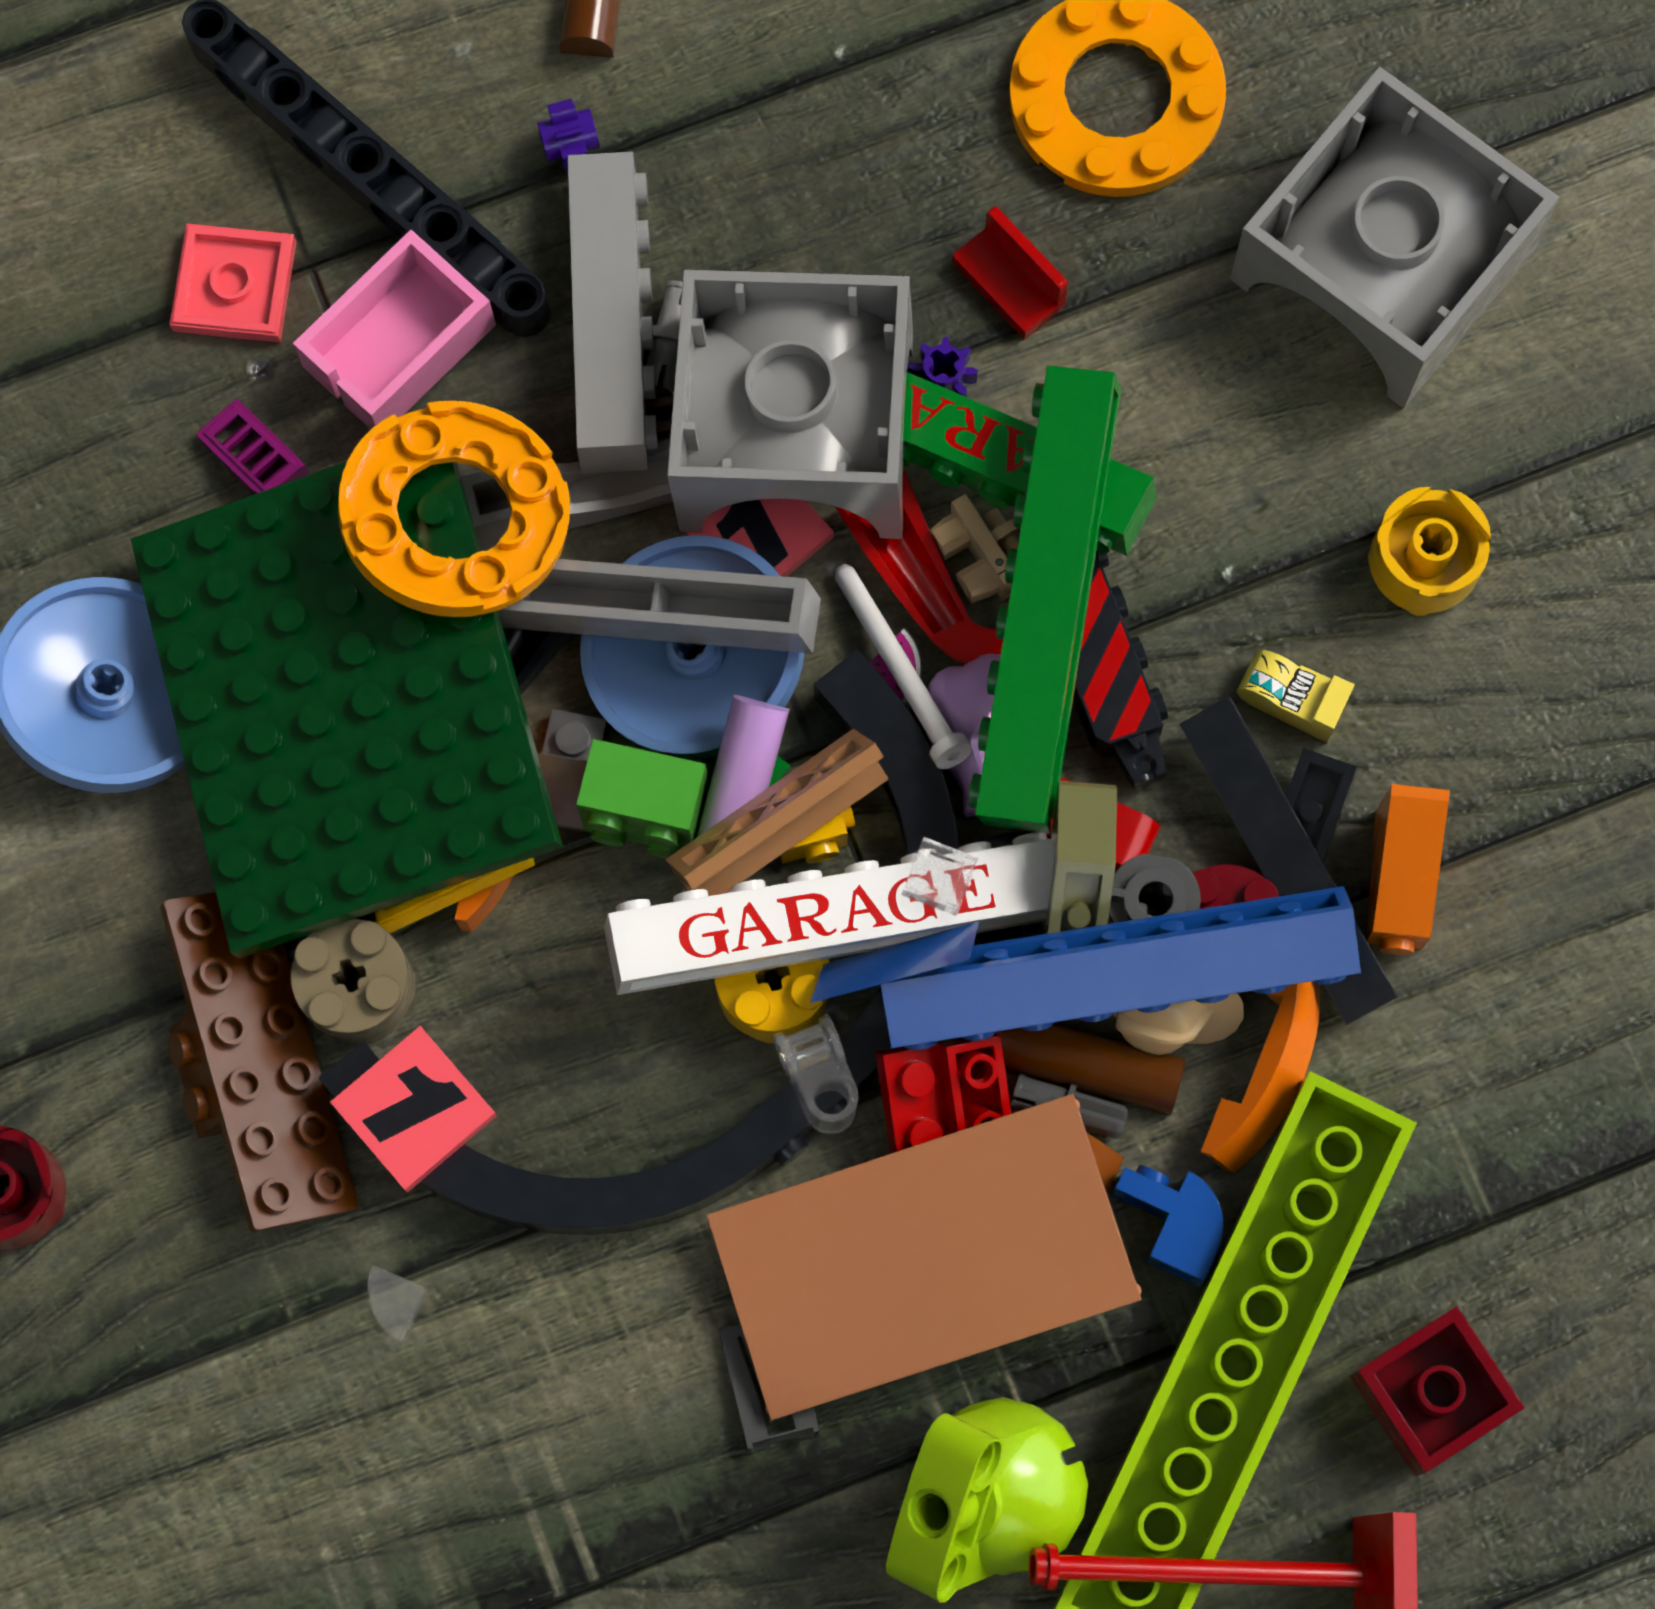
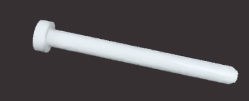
(948, 747)

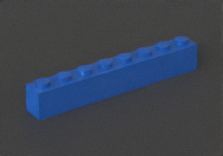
(1127, 968)

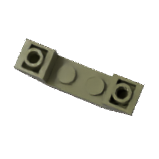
(1083, 856)

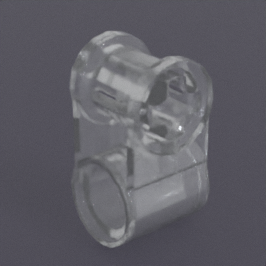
(816, 1064)

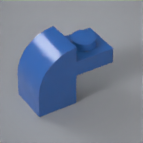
(1190, 1217)

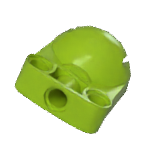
(985, 1496)

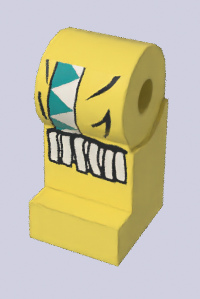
(1294, 693)

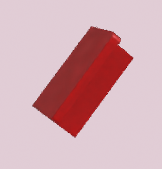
(1012, 274)

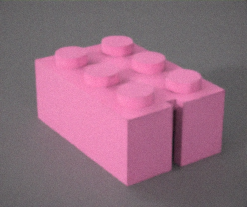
(395, 332)

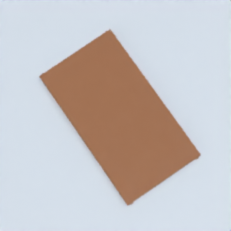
(923, 1257)

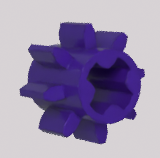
(567, 132)
(945, 358)

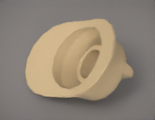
(1181, 1024)

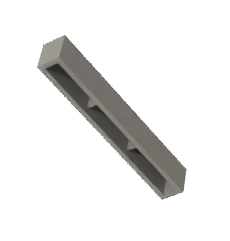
(671, 606)

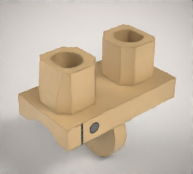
(967, 529)

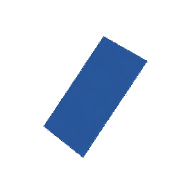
(895, 962)

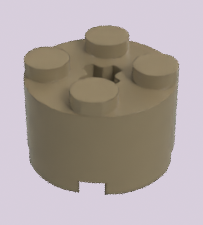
(383, 991)

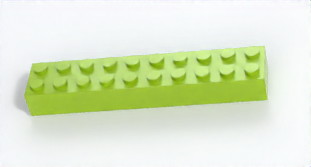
(1245, 1342)

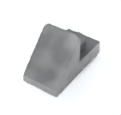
(565, 760)

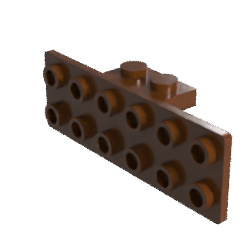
(254, 1072)

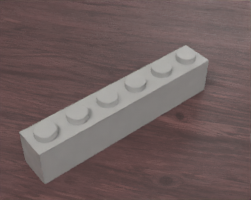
(608, 313)

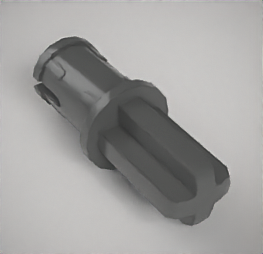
(1097, 1114)

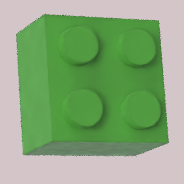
(641, 798)

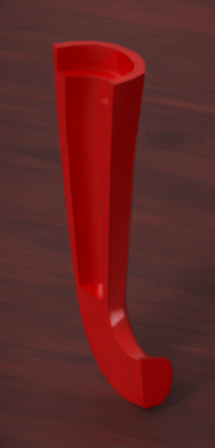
(922, 581)

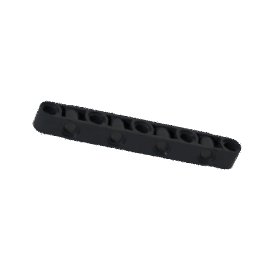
(340, 141)

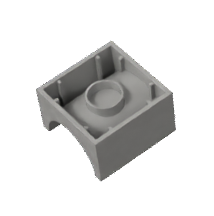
(1397, 229)

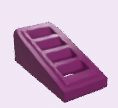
(292, 466)

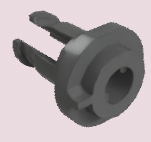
(1166, 879)

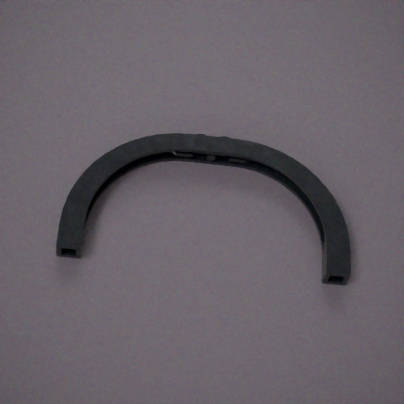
(776, 1129)

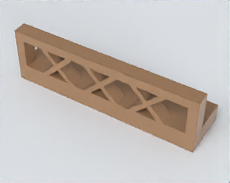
(780, 816)

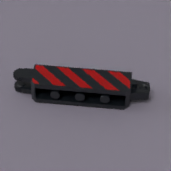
(1111, 690)

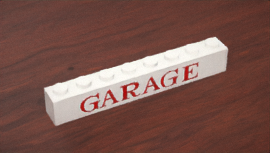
(817, 917)

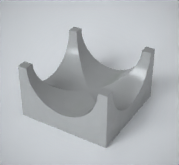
(791, 393)

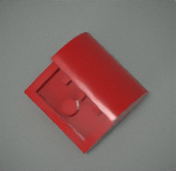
(941, 1089)

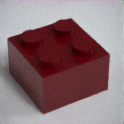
(1436, 1392)

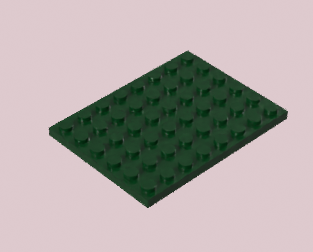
(327, 728)

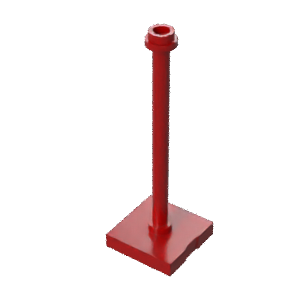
(1381, 1571)

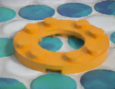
(1110, 163)
(468, 436)

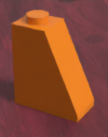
(1405, 867)

